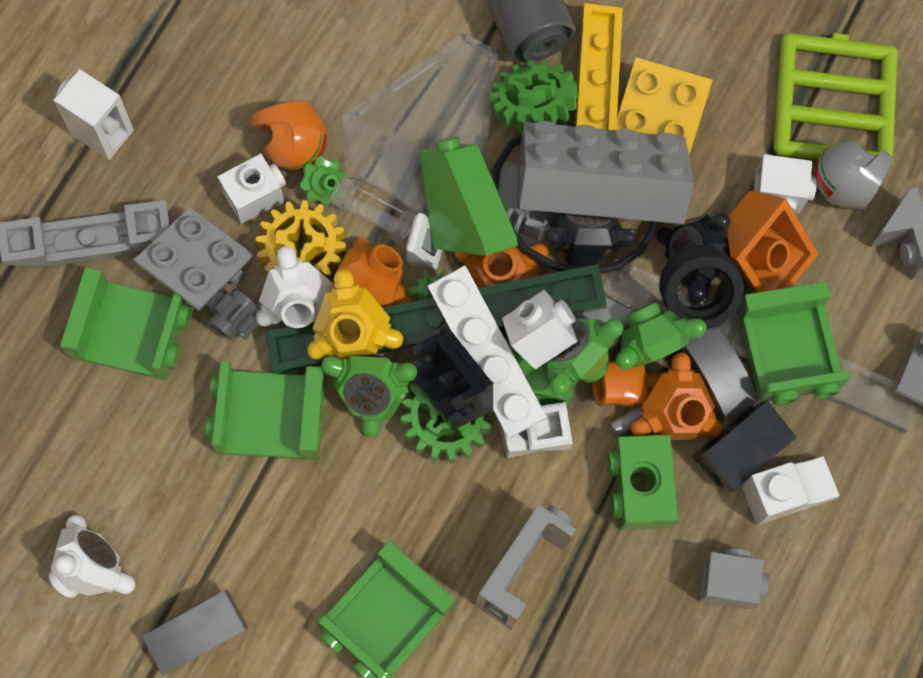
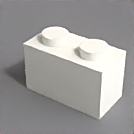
(93, 114)

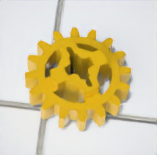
(300, 222)

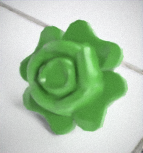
(321, 179)

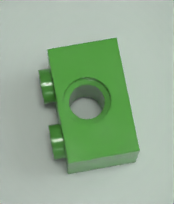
(653, 459)

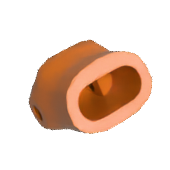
(624, 386)

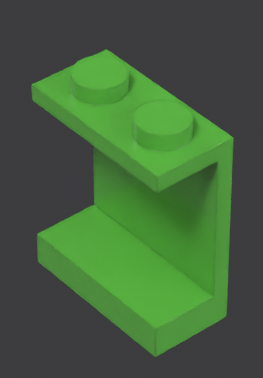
(125, 327)
(267, 413)

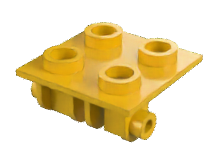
(663, 101)

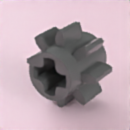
(232, 314)

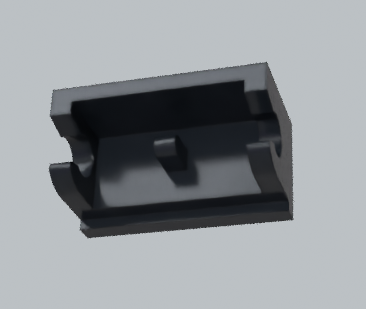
(452, 379)
(744, 446)

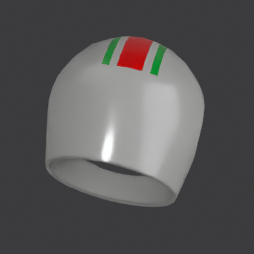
(850, 175)

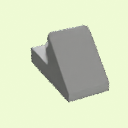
(906, 226)

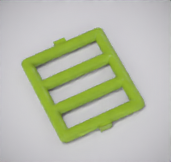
(789, 76)

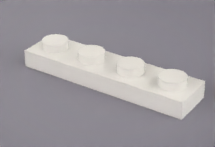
(480, 335)

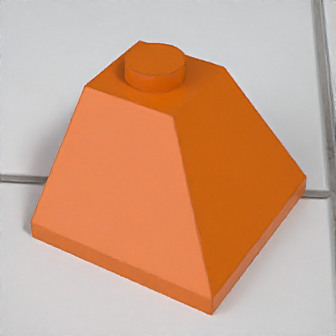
(768, 242)

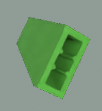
(463, 200)

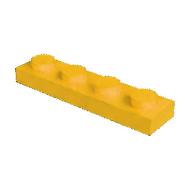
(599, 66)

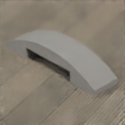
(82, 239)

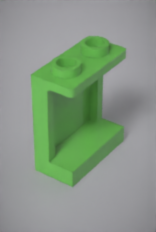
(791, 344)
(385, 614)

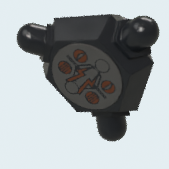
(697, 231)
(587, 237)

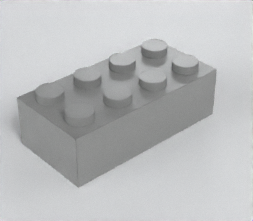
(604, 172)

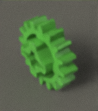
(534, 95)
(433, 433)

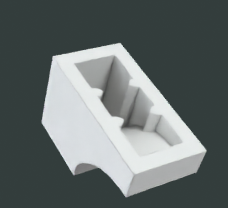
(789, 489)

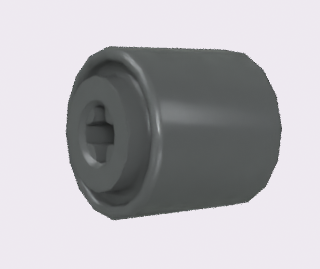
(532, 27)

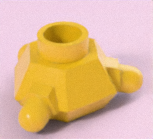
(351, 322)

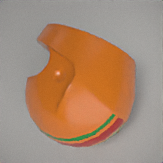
(297, 134)

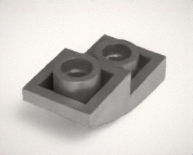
(721, 373)
(195, 632)

